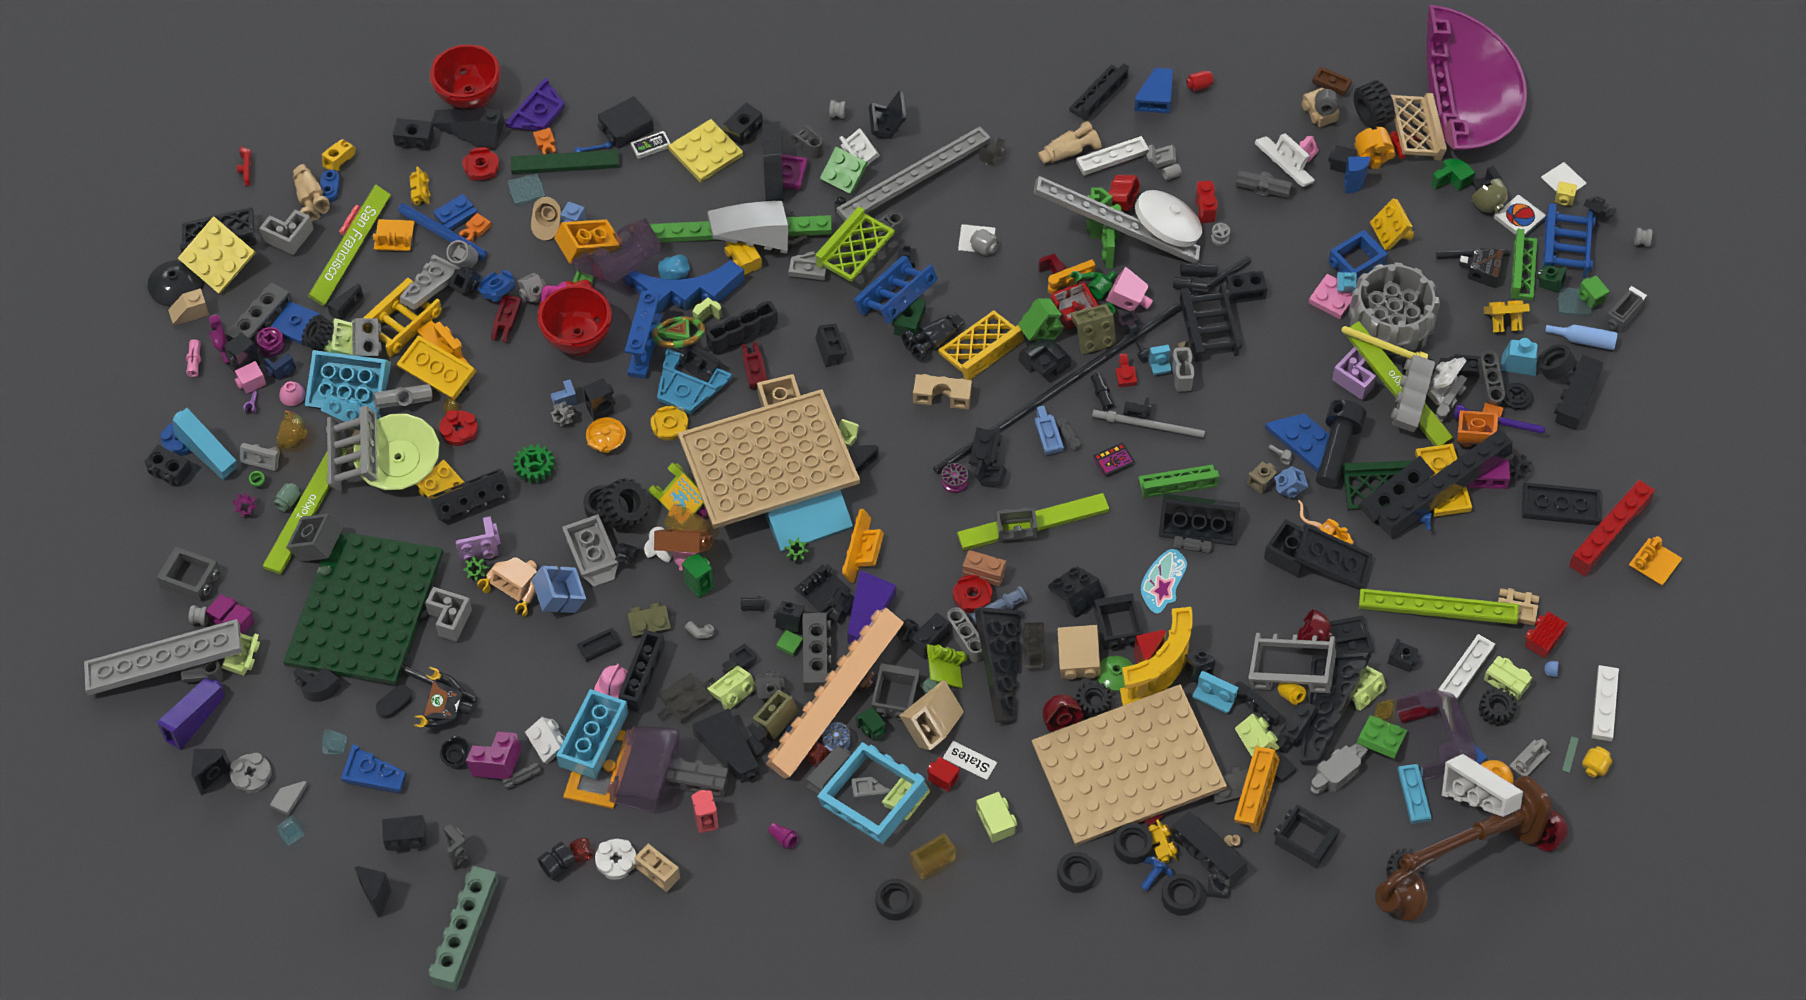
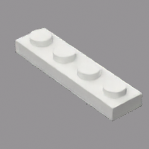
(1112, 155)
(1467, 666)
(1605, 703)

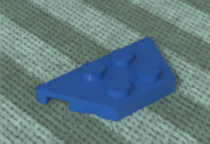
(1301, 437)

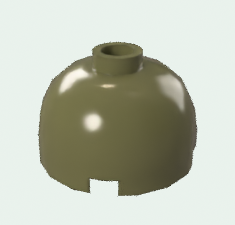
(1491, 197)

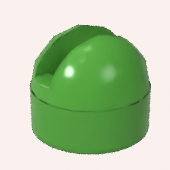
(254, 476)

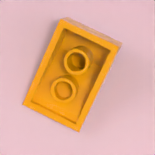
(583, 236)

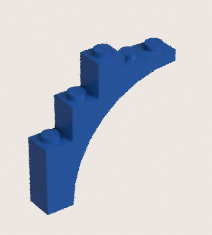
(686, 292)

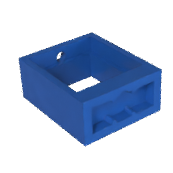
(1367, 244)

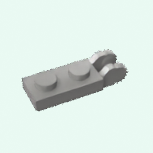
(1450, 401)

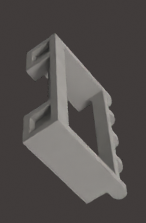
(1318, 684)

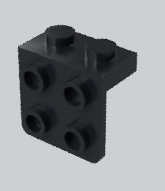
(887, 119)
(1078, 589)

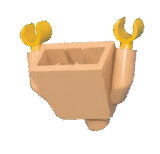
(514, 579)

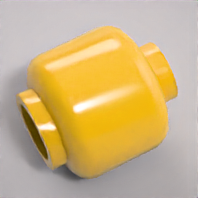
(1597, 762)

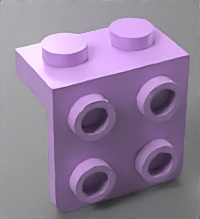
(481, 546)

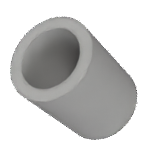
(1171, 171)

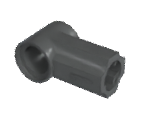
(203, 671)

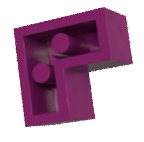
(496, 760)

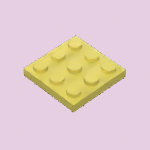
(705, 150)
(216, 255)

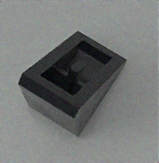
(863, 456)

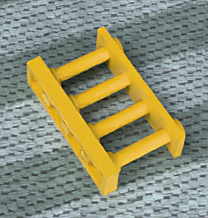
(392, 303)

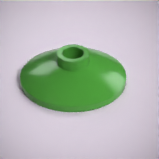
(1109, 677)

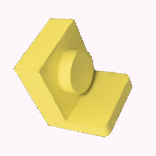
(1565, 193)

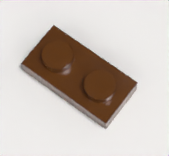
(1332, 81)

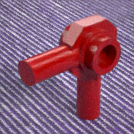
(1396, 143)

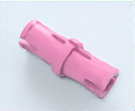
(193, 358)

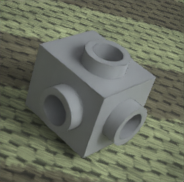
(531, 287)

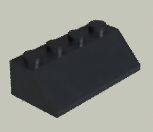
(1199, 518)

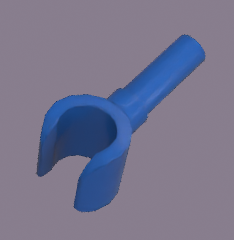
(1426, 519)

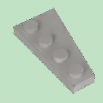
(432, 279)

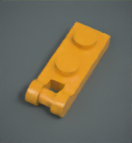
(1060, 279)

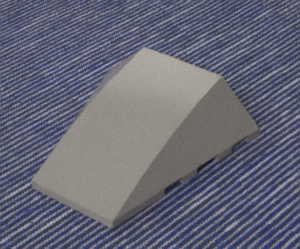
(751, 223)

